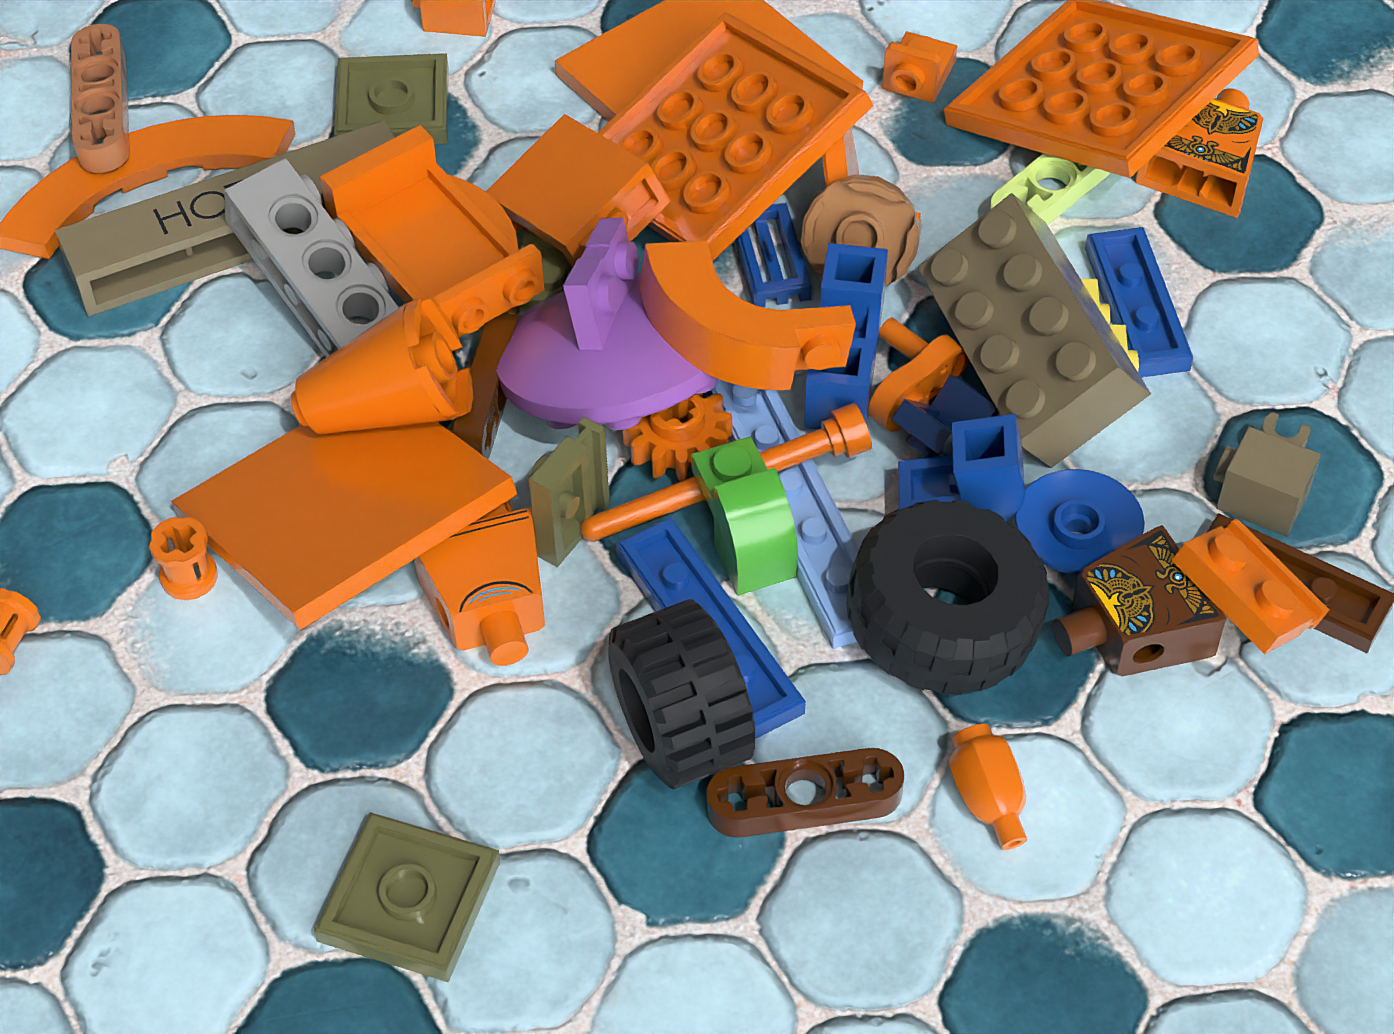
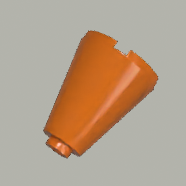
(388, 376)

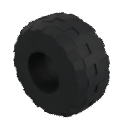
(939, 642)

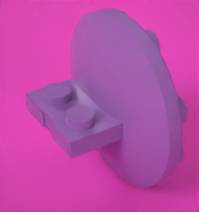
(594, 346)

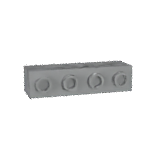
(282, 199)

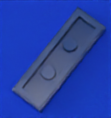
(1139, 299)

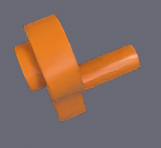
(918, 379)

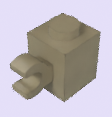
(1267, 476)

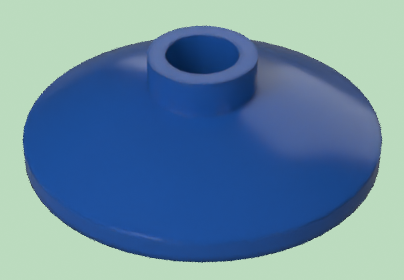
(1083, 504)

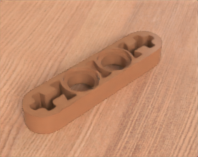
(104, 95)

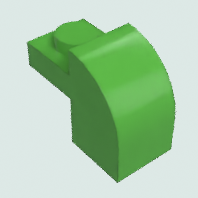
(750, 515)

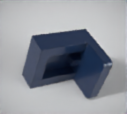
(932, 423)

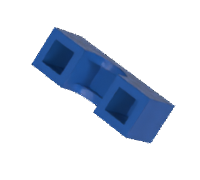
(855, 279)

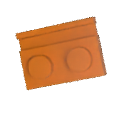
(1250, 585)

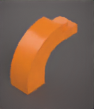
(729, 335)

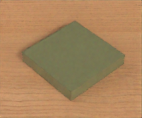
(393, 89)
(408, 897)

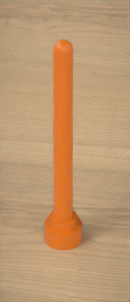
(840, 434)

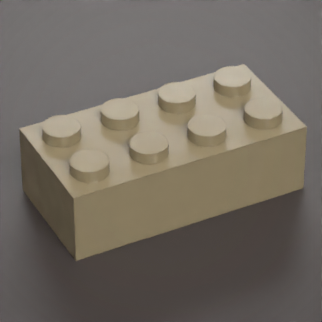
(1033, 330)

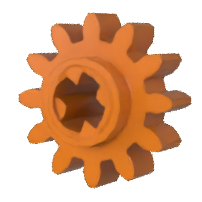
(677, 433)

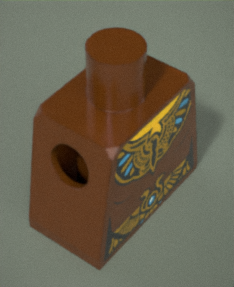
(1140, 610)

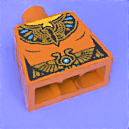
(1209, 156)

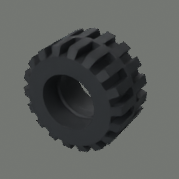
(682, 693)

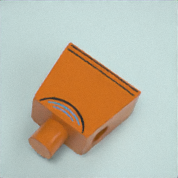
(487, 585)

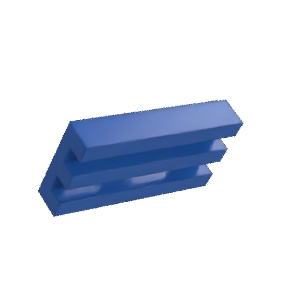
(778, 286)

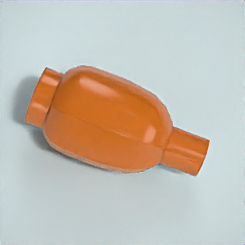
(990, 782)

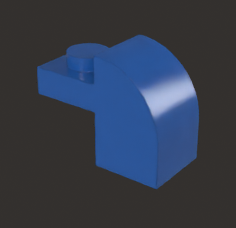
(981, 471)

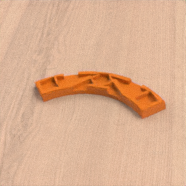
(200, 142)

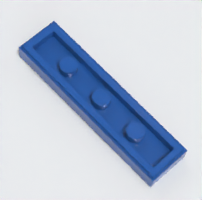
(672, 572)

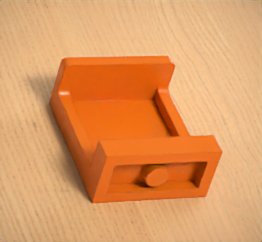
(574, 181)

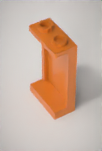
(430, 233)

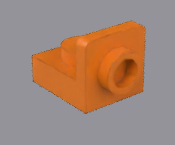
(918, 66)

